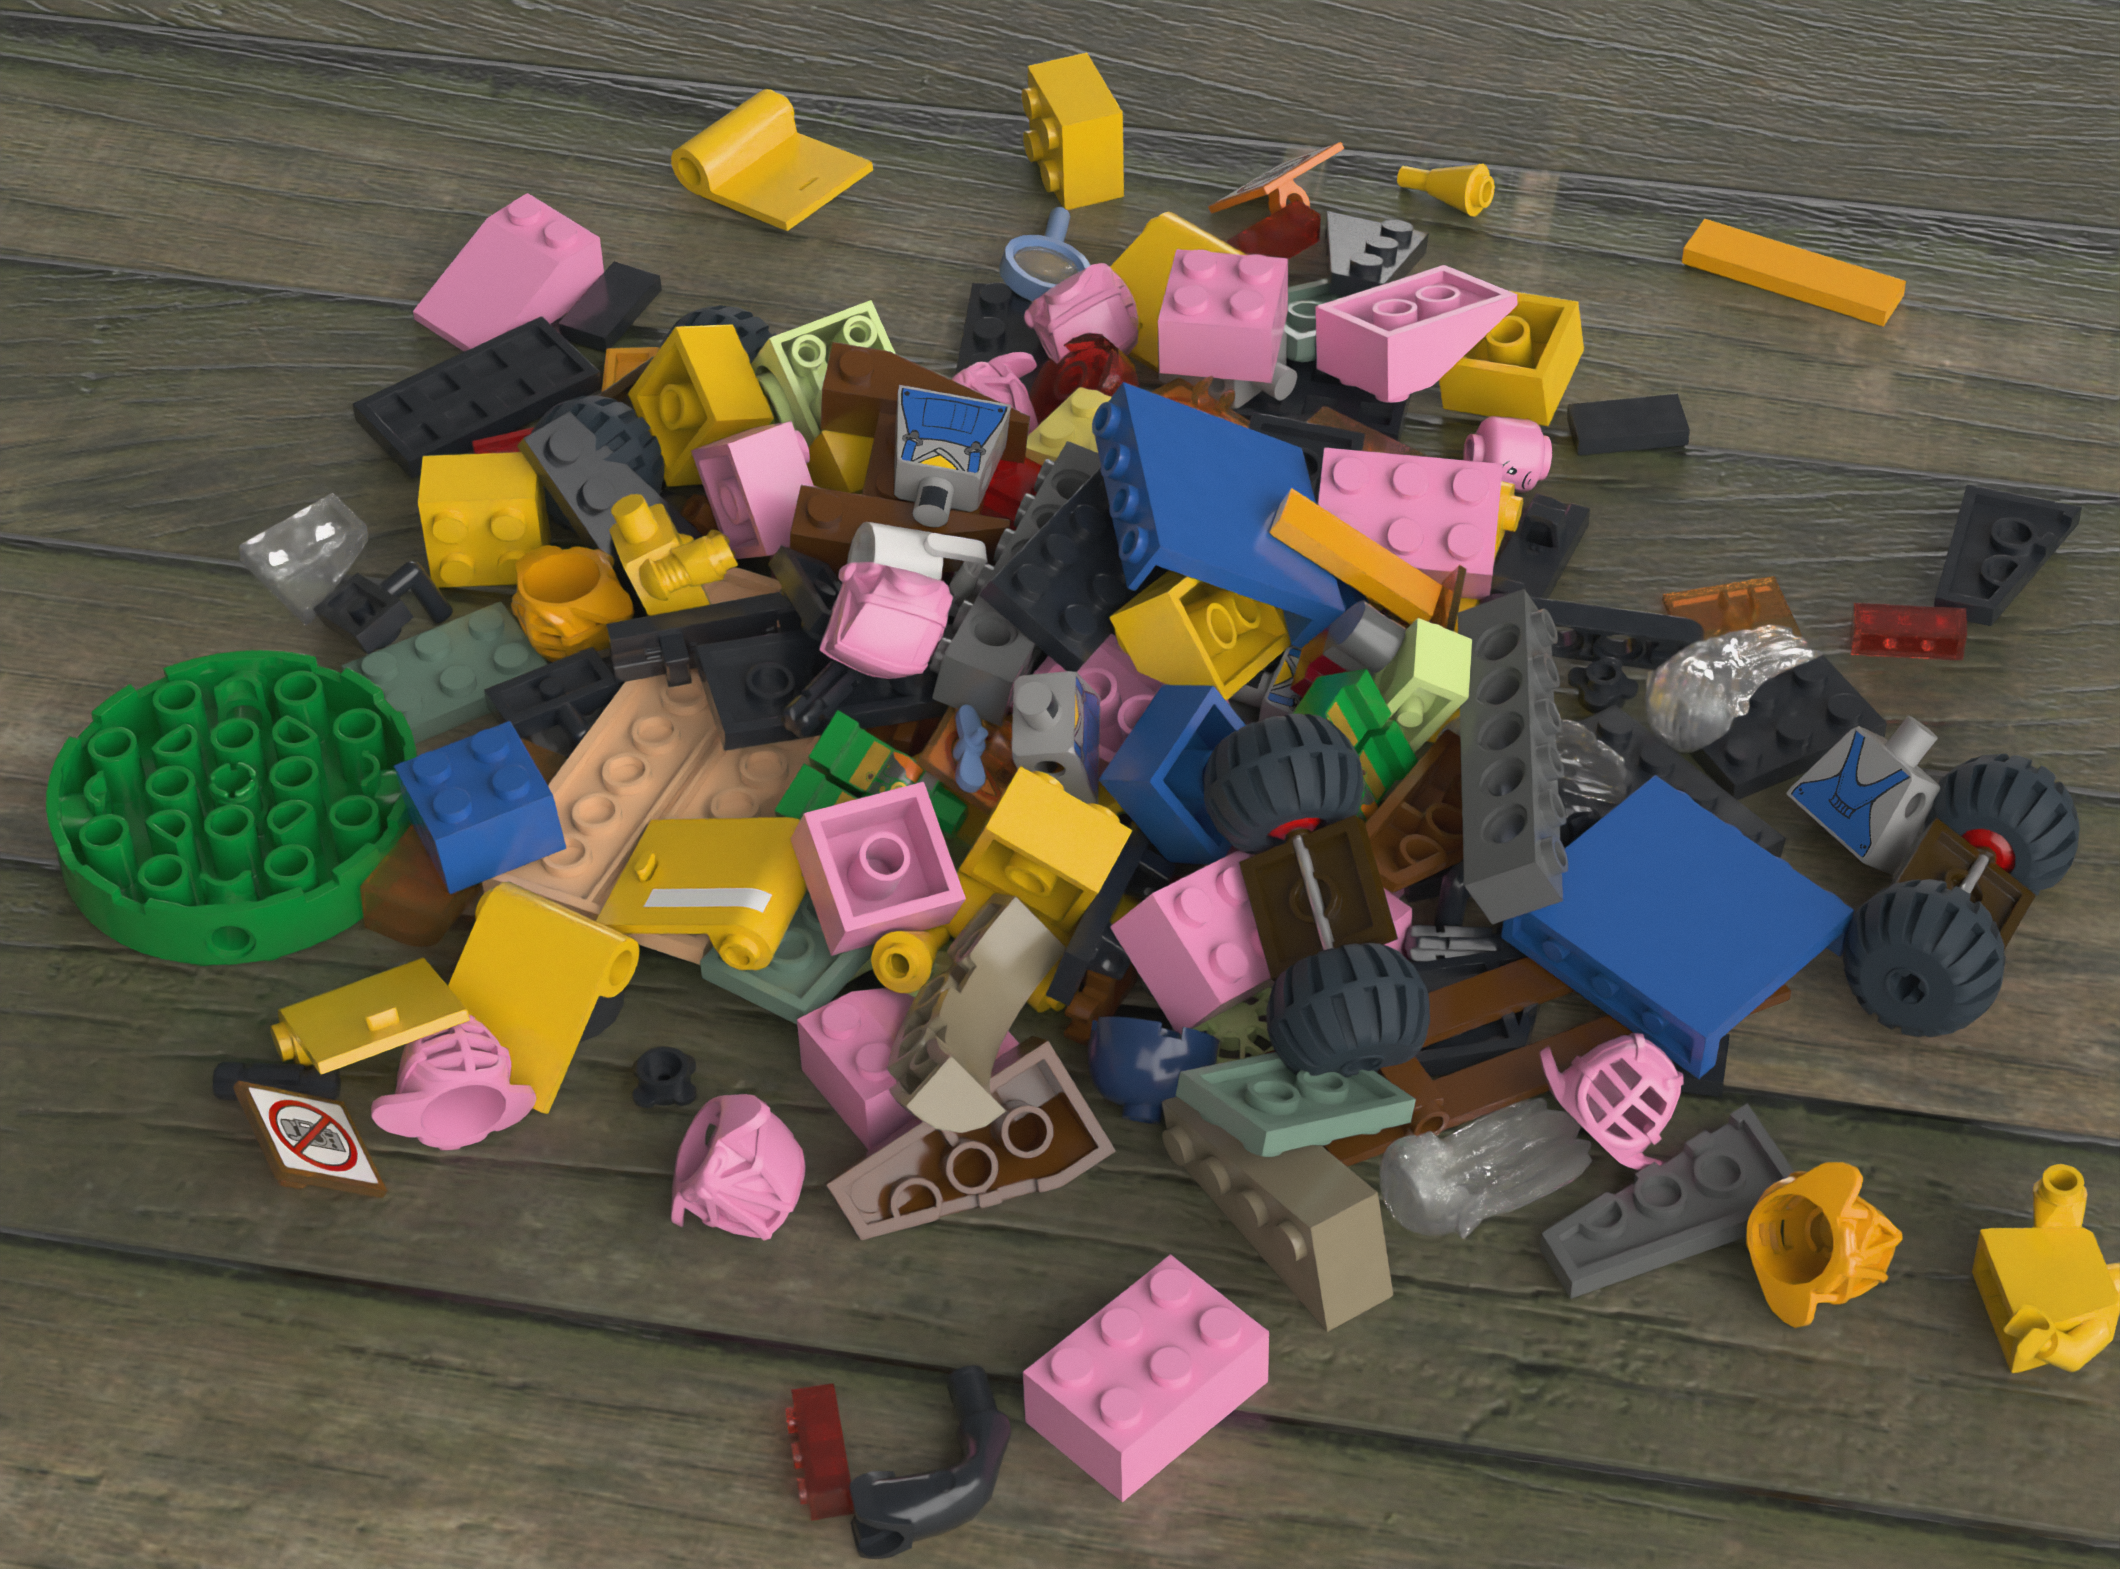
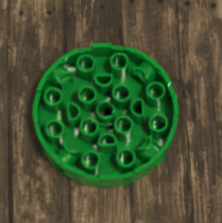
(230, 806)

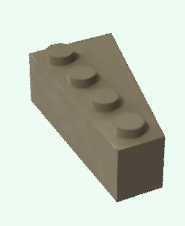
(1296, 1209)

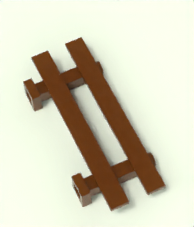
(1499, 1080)

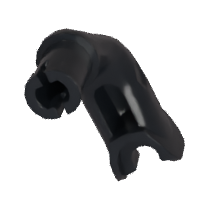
(922, 1505)

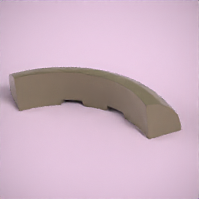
(963, 1015)

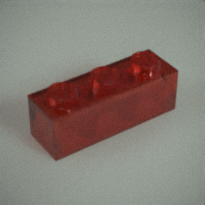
(1281, 233)
(1908, 631)
(820, 1452)

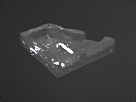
(306, 554)

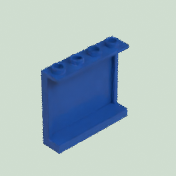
(1203, 502)
(1678, 923)

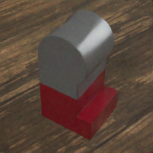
(1352, 642)

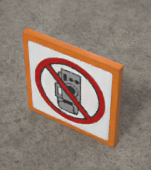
(1278, 182)

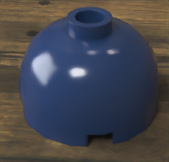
(1141, 1062)

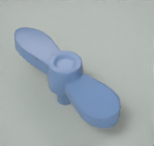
(968, 750)

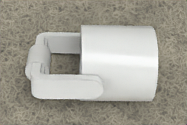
(920, 553)

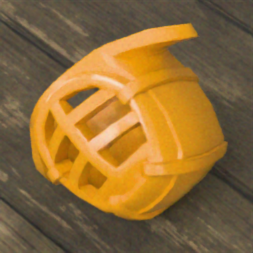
(568, 599)
(1831, 1245)

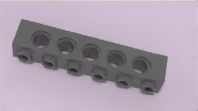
(987, 649)
(1511, 759)

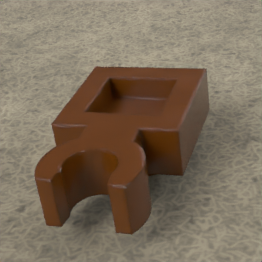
(1098, 999)

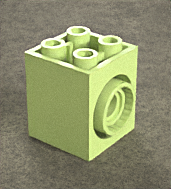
(795, 363)

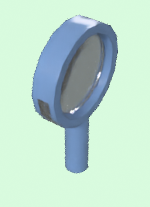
(1040, 262)

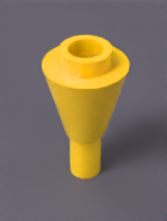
(1462, 187)
(907, 957)

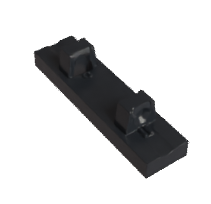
(1540, 547)
(668, 640)
(1093, 944)

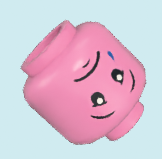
(1516, 445)

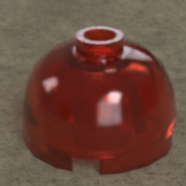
(1090, 364)

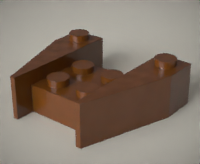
(862, 401)

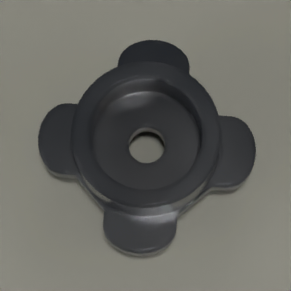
(1602, 684)
(664, 1078)

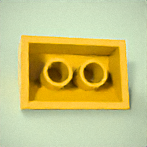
(1199, 634)

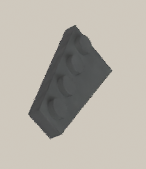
(1669, 1209)

